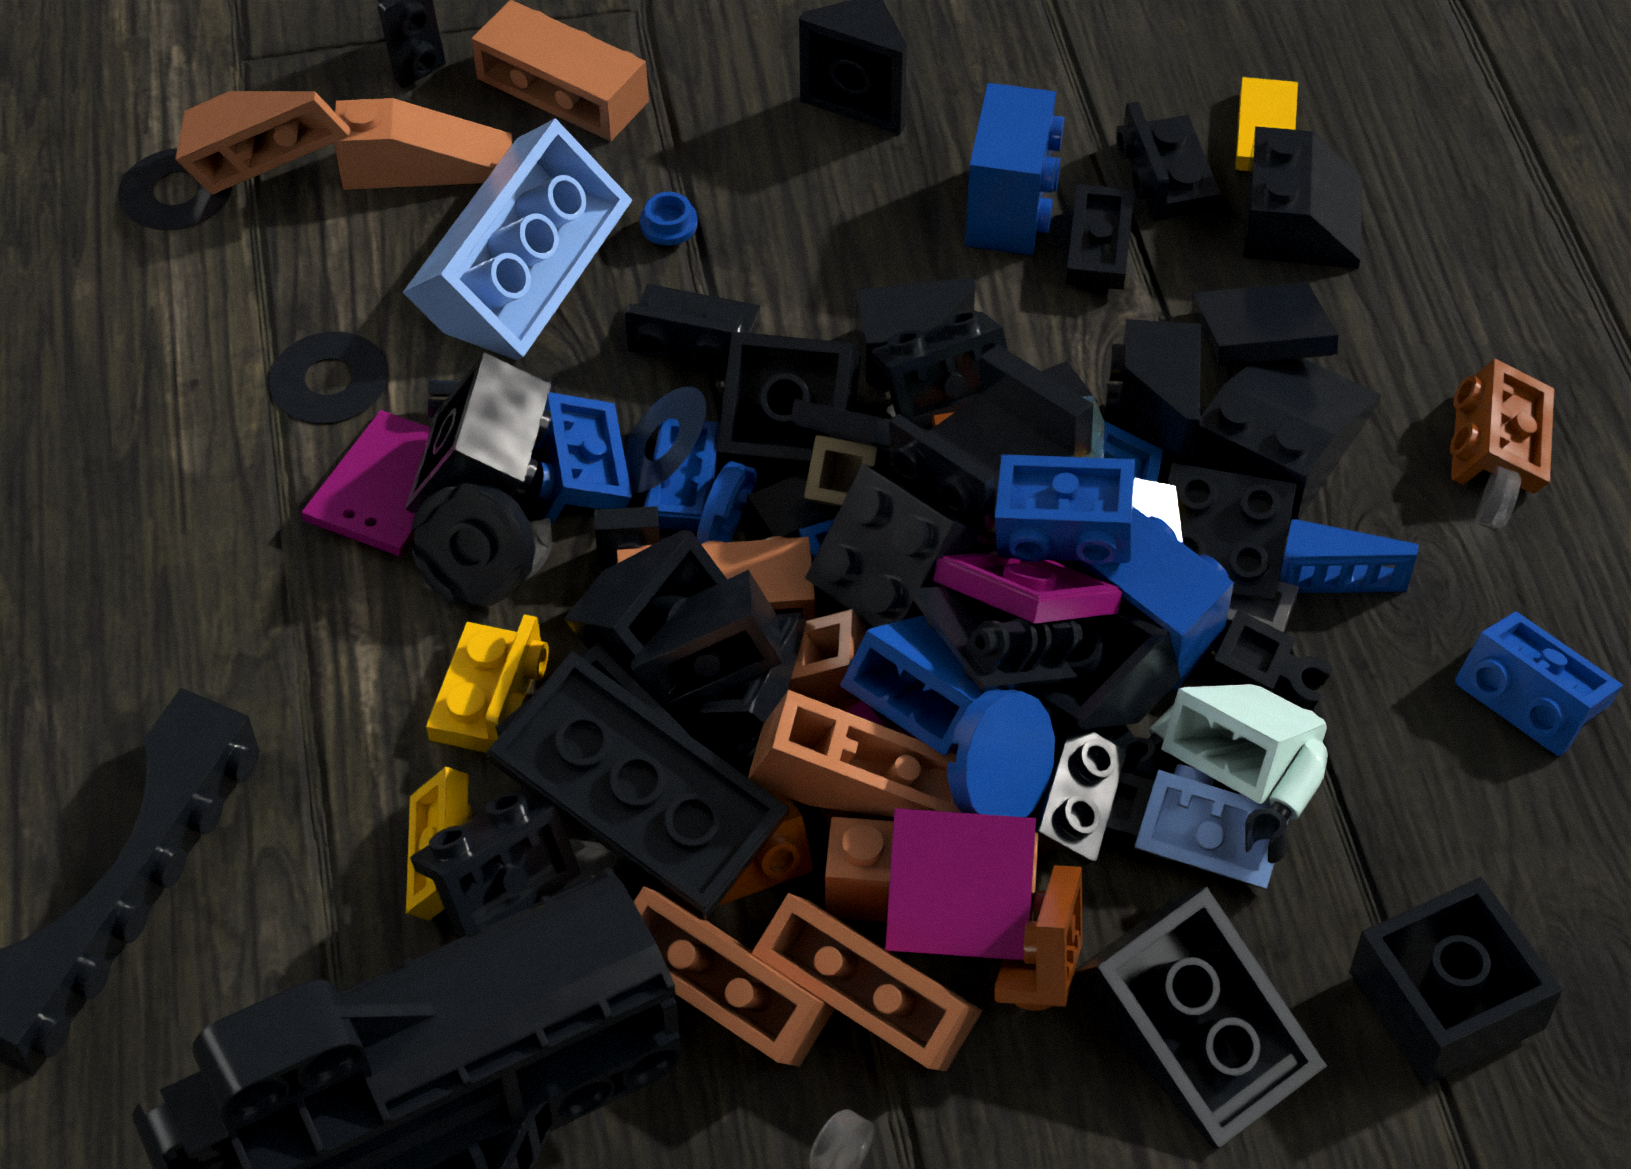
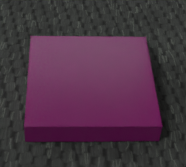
(1028, 590)
(960, 883)

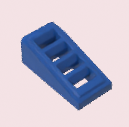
(1345, 560)

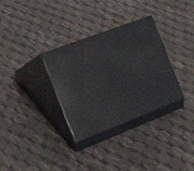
(854, 63)

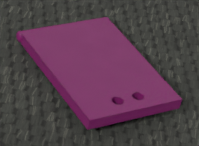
(373, 486)

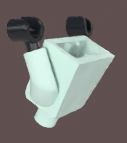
(1247, 743)

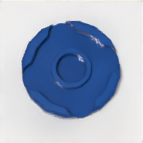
(1002, 754)

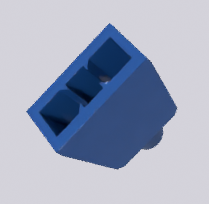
(912, 680)

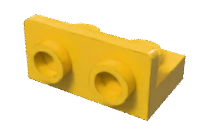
(486, 683)

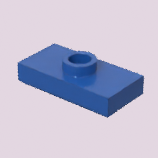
(685, 492)

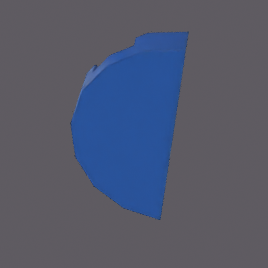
(727, 502)

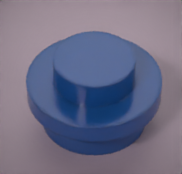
(668, 219)

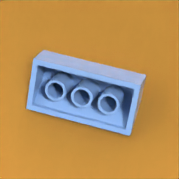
(519, 243)

